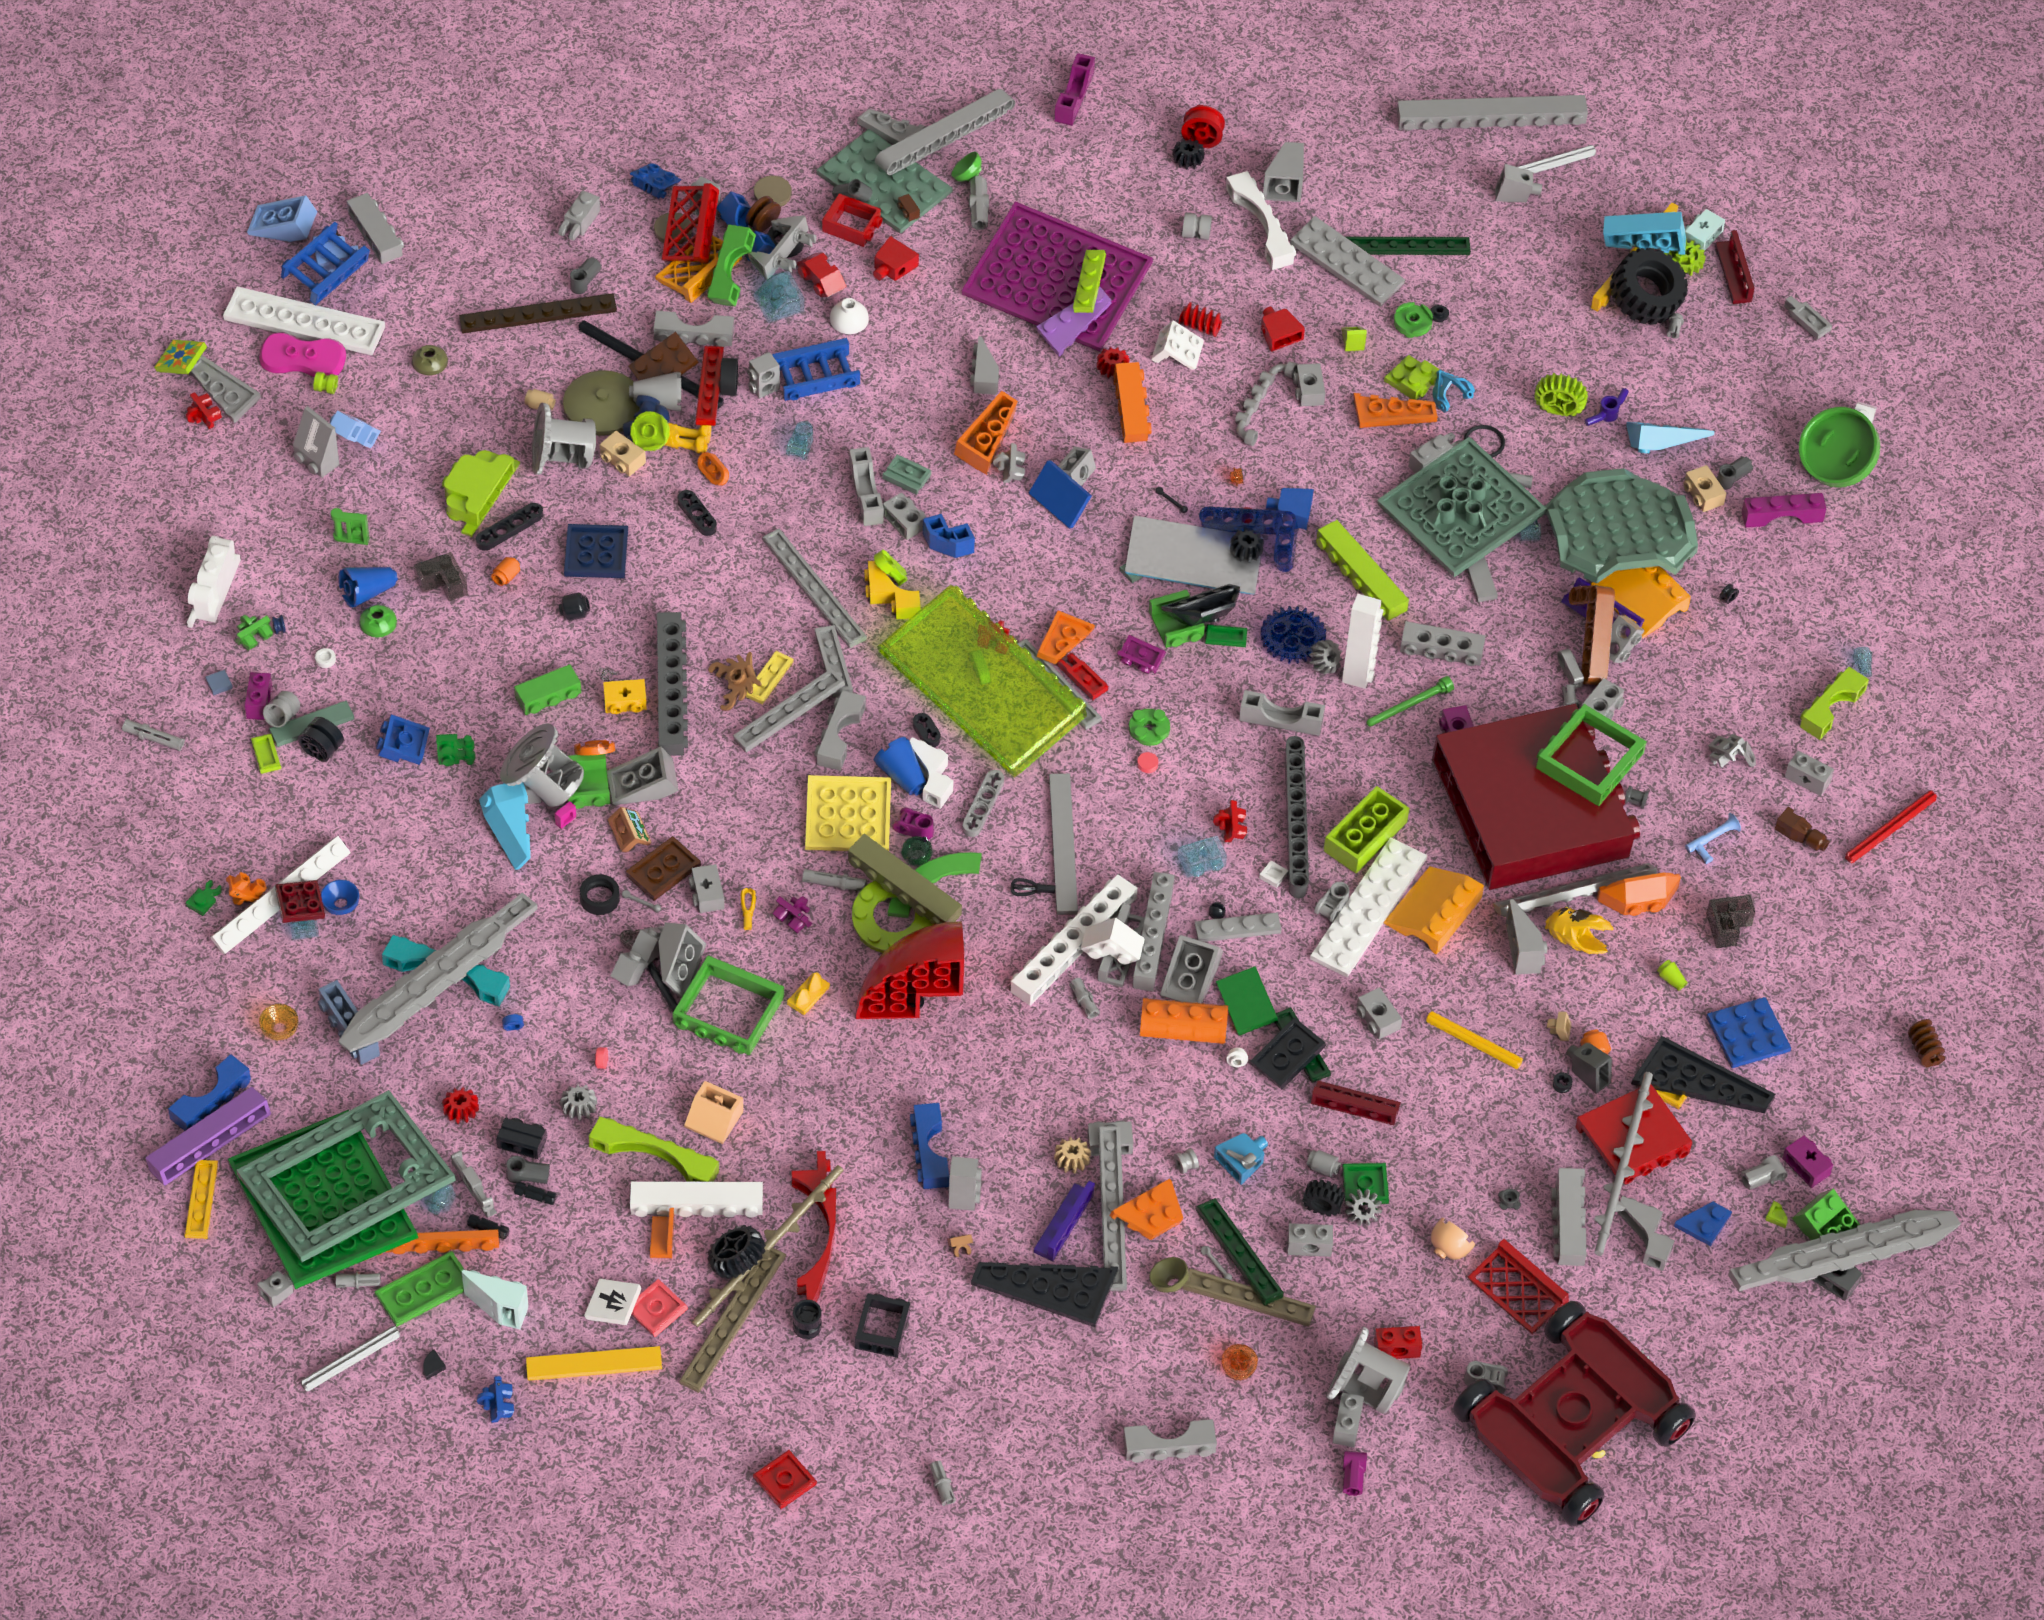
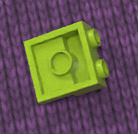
(1412, 377)

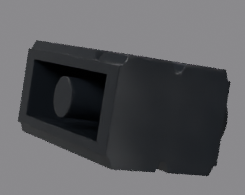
(521, 1138)

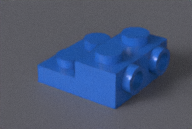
(402, 740)

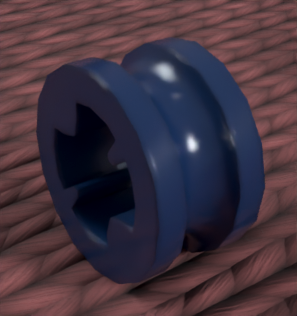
(278, 624)

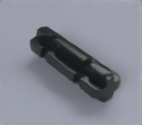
(535, 1193)
(485, 1224)

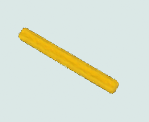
(1474, 1040)

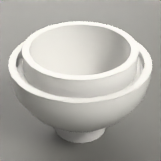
(849, 316)

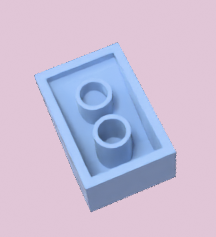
(283, 219)

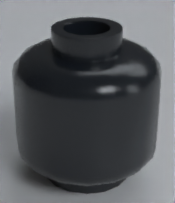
(574, 606)

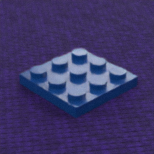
(1748, 1032)

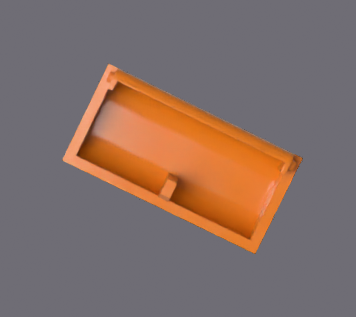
(1184, 1020)

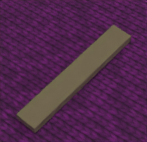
(1245, 1297)

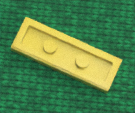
(770, 676)

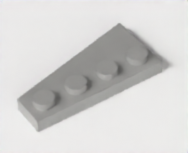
(225, 389)

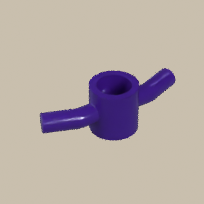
(1608, 409)

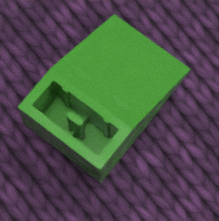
(1825, 1215)

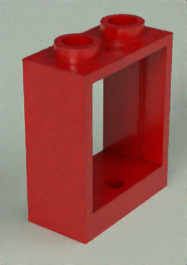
(855, 207)

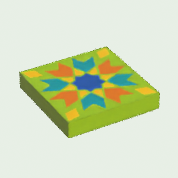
(180, 357)

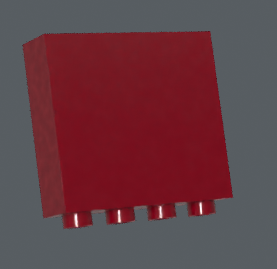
(1521, 818)

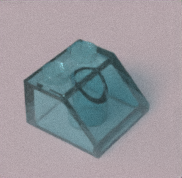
(779, 297)

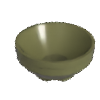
(429, 365)
(1166, 1270)

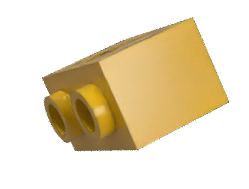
(625, 696)

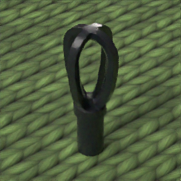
(1037, 887)

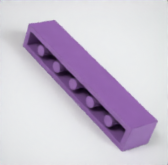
(208, 1135)

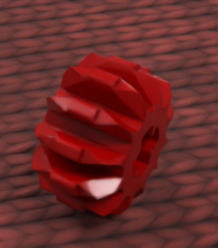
(1109, 358)
(460, 1105)

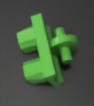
(246, 637)

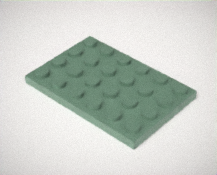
(858, 162)

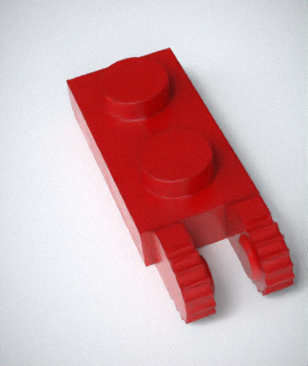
(1083, 676)

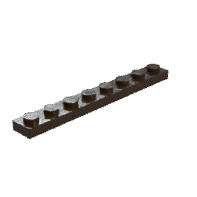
(537, 313)

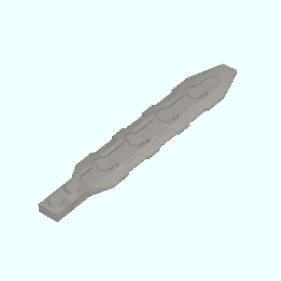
(439, 971)
(1848, 1248)

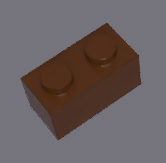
(908, 207)

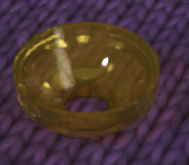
(278, 1014)

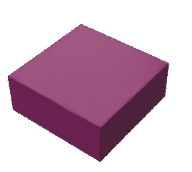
(565, 815)

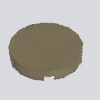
(774, 187)
(661, 225)

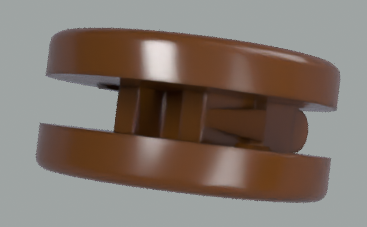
(762, 213)

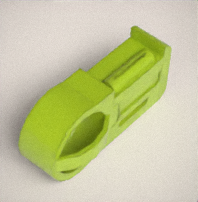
(890, 566)

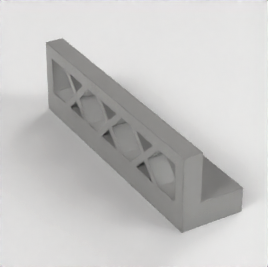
(1107, 961)

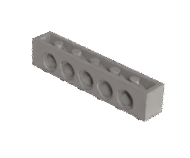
(1154, 931)

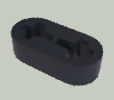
(930, 728)

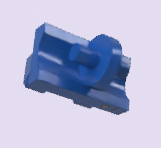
(493, 1399)

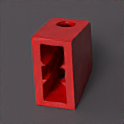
(894, 260)
(1280, 328)

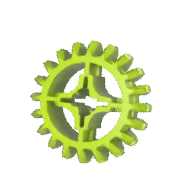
(1561, 395)

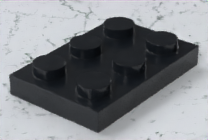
(1288, 1053)

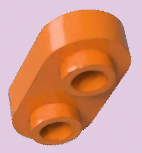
(713, 470)

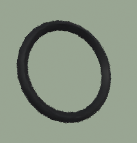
(1492, 429)

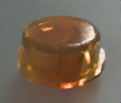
(1239, 1362)

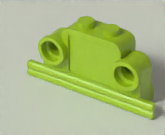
(475, 486)

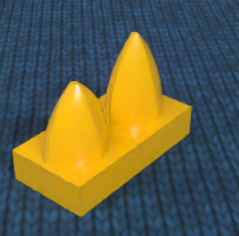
(808, 993)

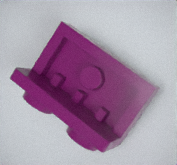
(1141, 654)

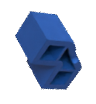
(950, 541)

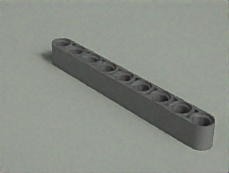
(1296, 817)

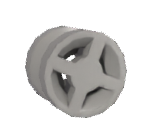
(1186, 1160)

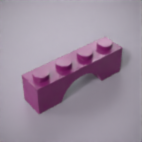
(1079, 81)
(1762, 510)

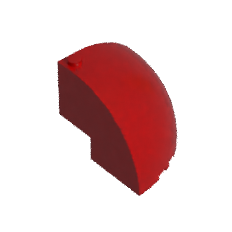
(919, 964)

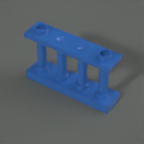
(331, 279)
(812, 354)

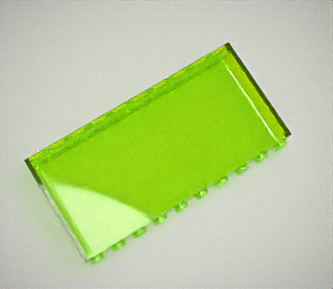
(983, 680)

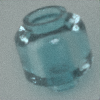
(440, 1200)

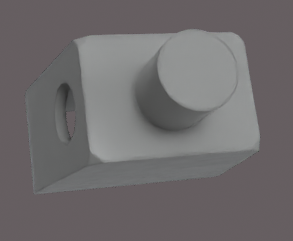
(1515, 185)

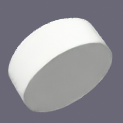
(325, 658)

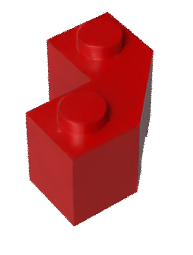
(826, 278)

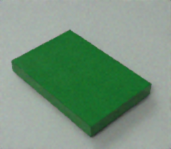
(1247, 1001)

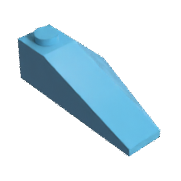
(505, 813)

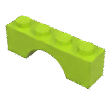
(1847, 687)

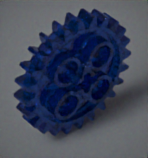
(1292, 633)

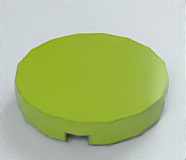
(650, 431)

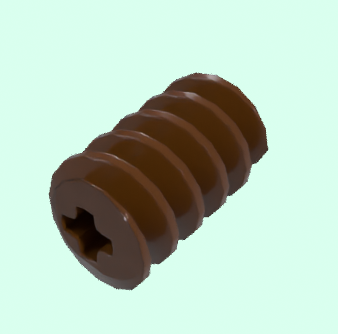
(1926, 1043)

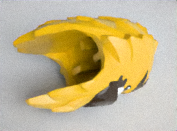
(1574, 927)

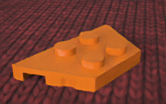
(1152, 1211)

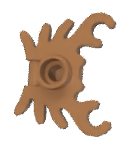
(739, 676)

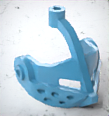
(1446, 379)

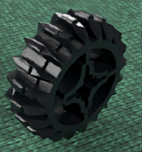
(736, 1251)

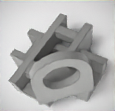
(1729, 748)

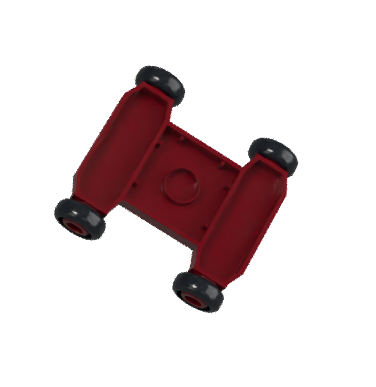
(1574, 1410)

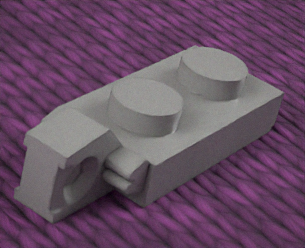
(1807, 317)

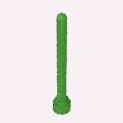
(1444, 685)

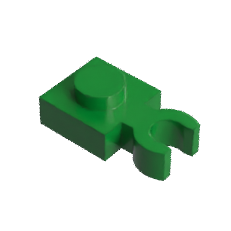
(202, 900)

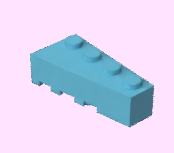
(1645, 231)

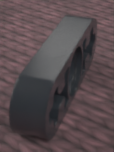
(696, 504)

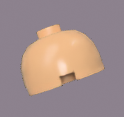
(1450, 1241)

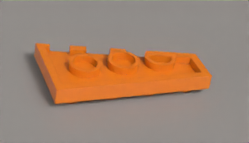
(1387, 412)

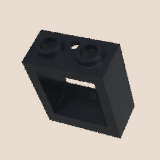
(881, 1344)

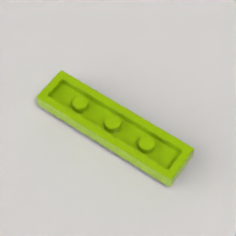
(1089, 281)

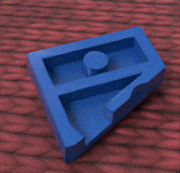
(1704, 1222)

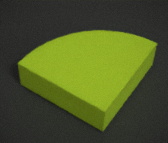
(1777, 1215)

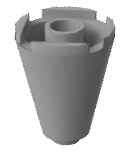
(664, 388)

